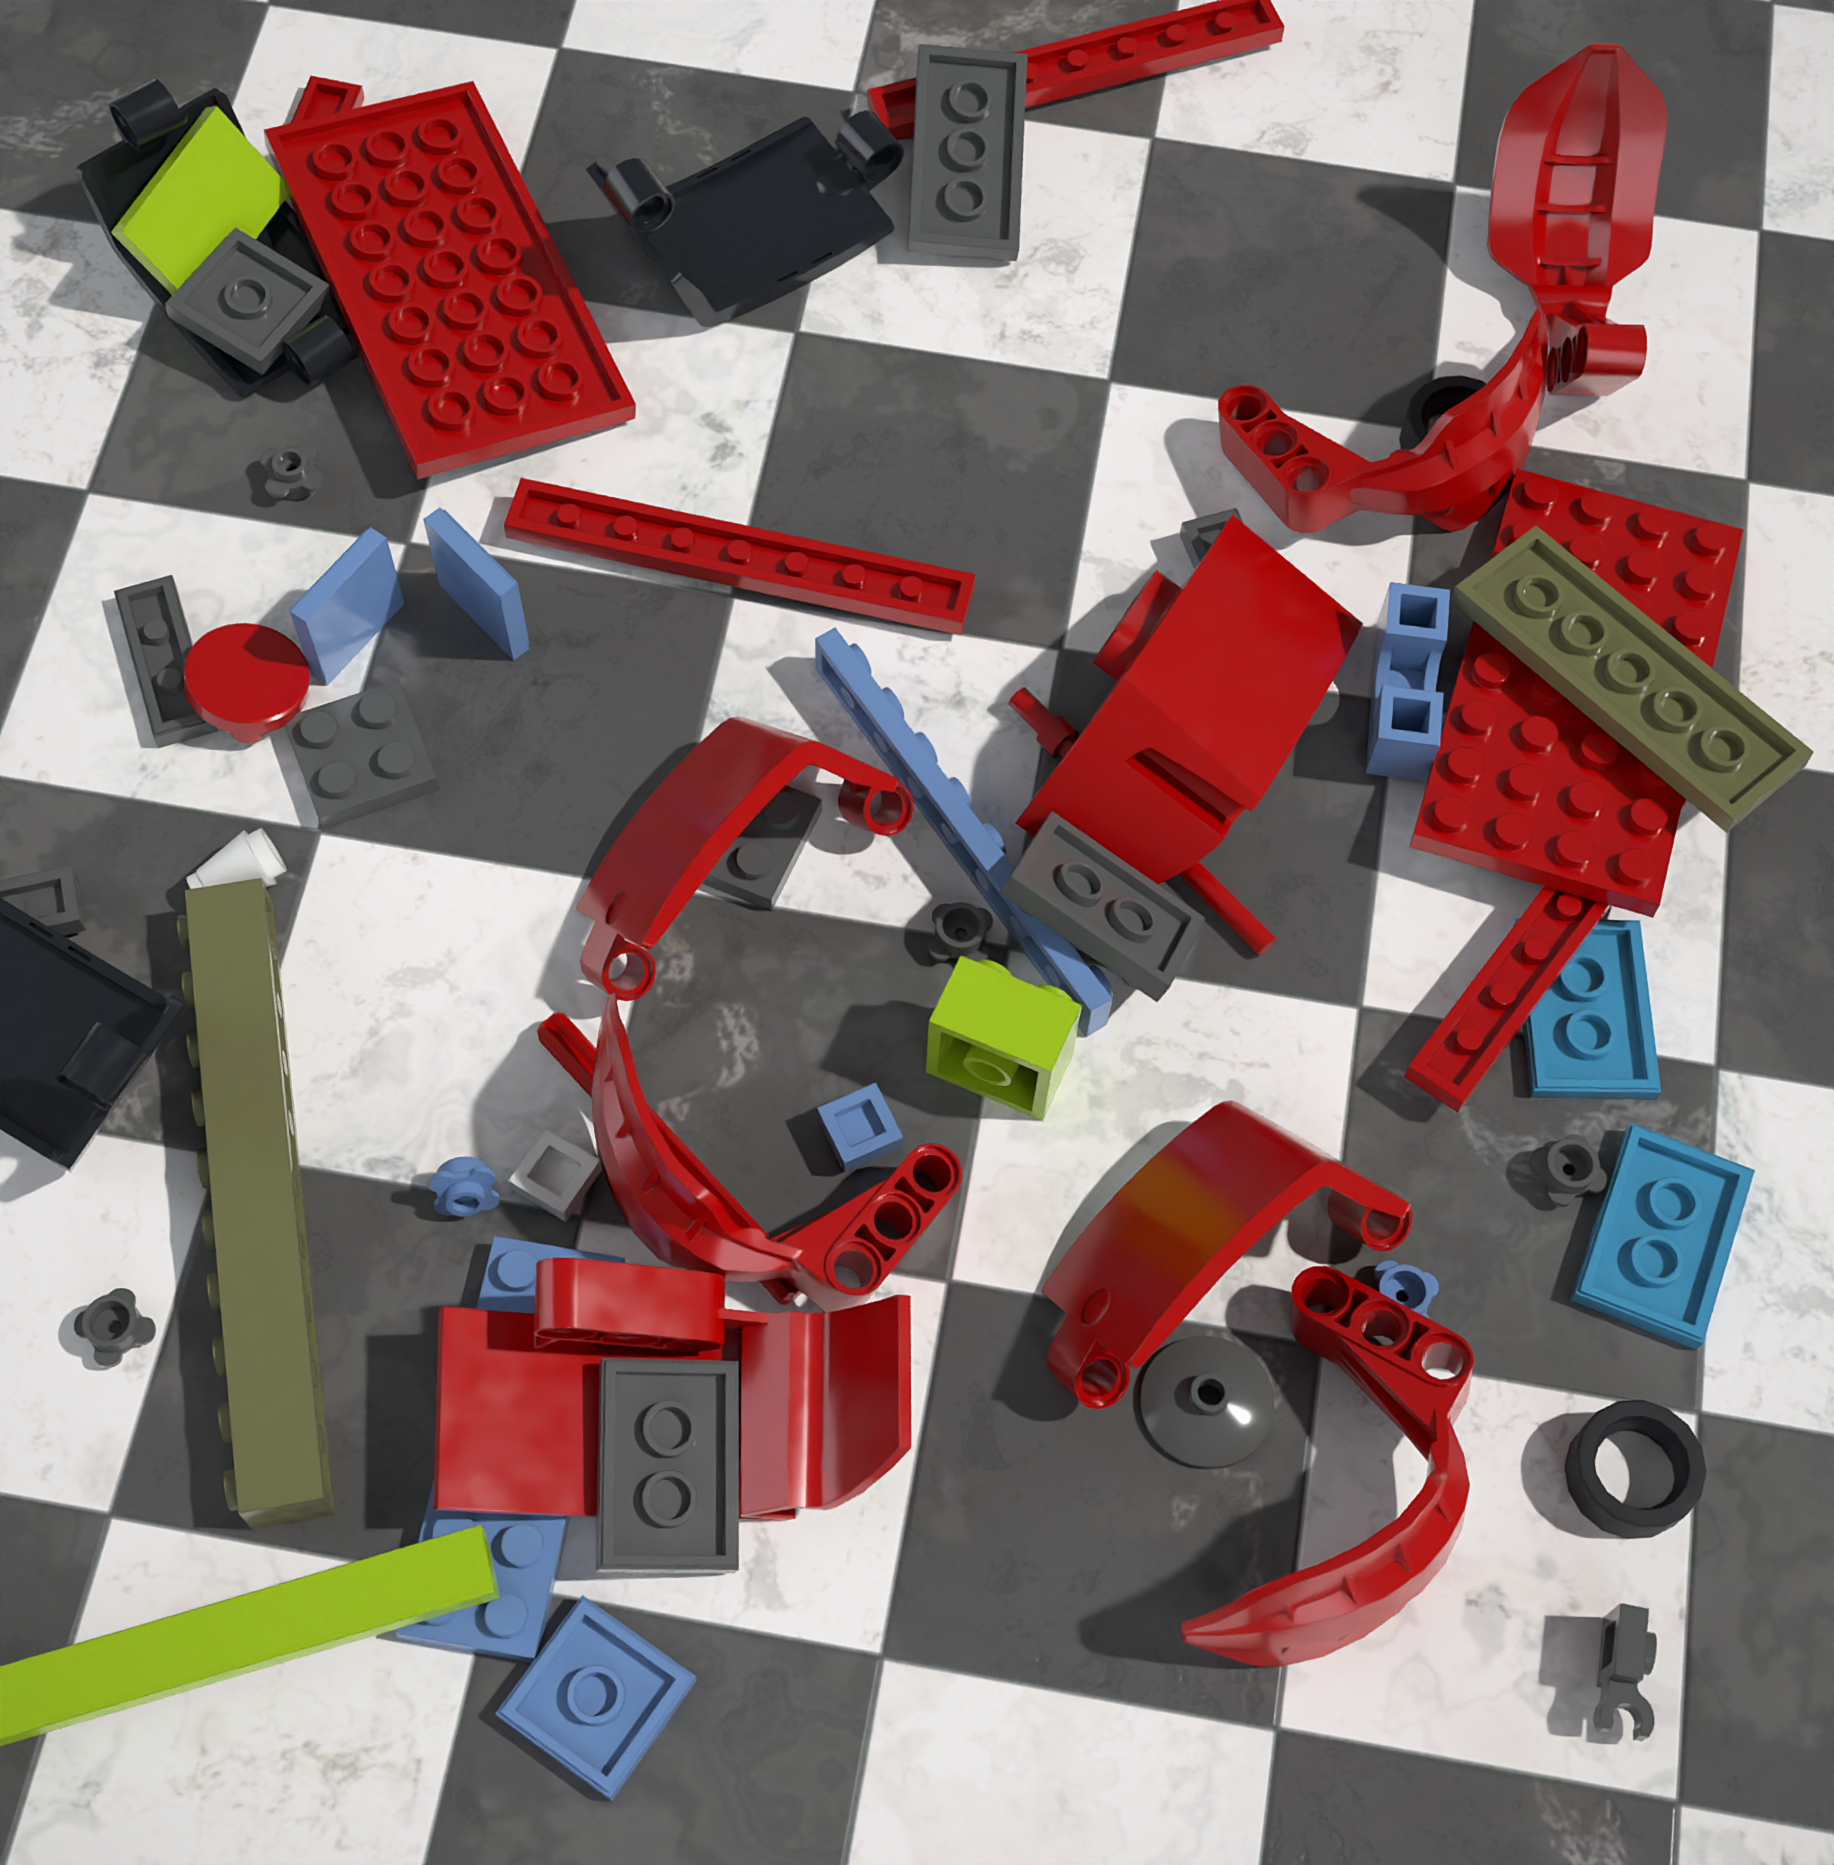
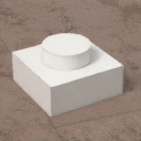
(555, 1174)

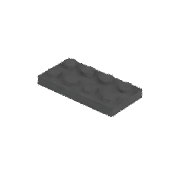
(967, 153)

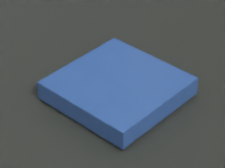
(477, 583)
(347, 606)
(596, 1697)

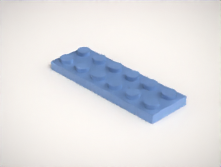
(522, 1547)

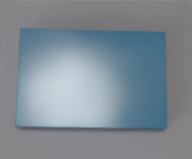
(1596, 1023)
(1663, 1236)

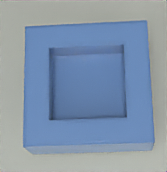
(860, 1127)

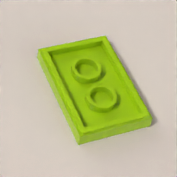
(198, 198)

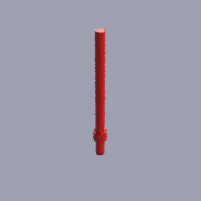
(1057, 738)

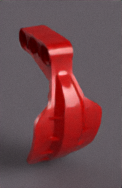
(1579, 209)
(1446, 478)
(694, 1232)
(1369, 1584)

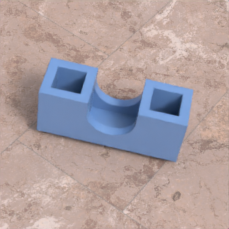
(1404, 695)

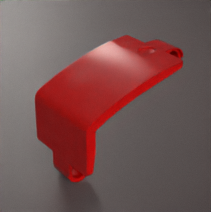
(691, 825)
(1182, 1229)

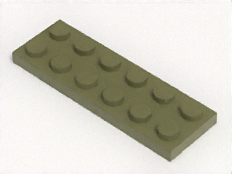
(1632, 678)

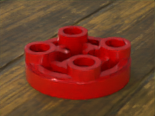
(246, 680)

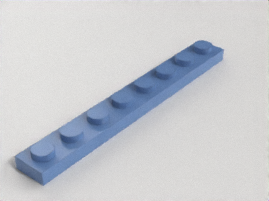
(949, 813)

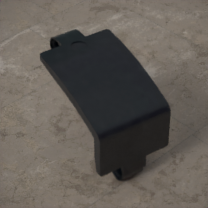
(115, 178)
(759, 216)
(68, 1037)

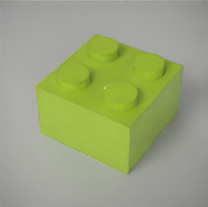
(1002, 1036)

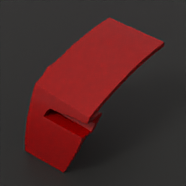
(1200, 707)
(520, 1390)

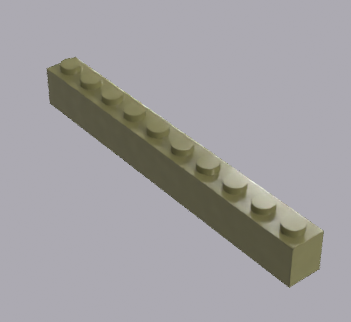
(256, 1210)

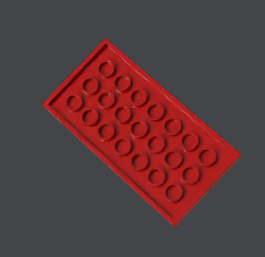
(448, 278)
(1523, 771)

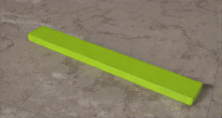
(245, 1634)

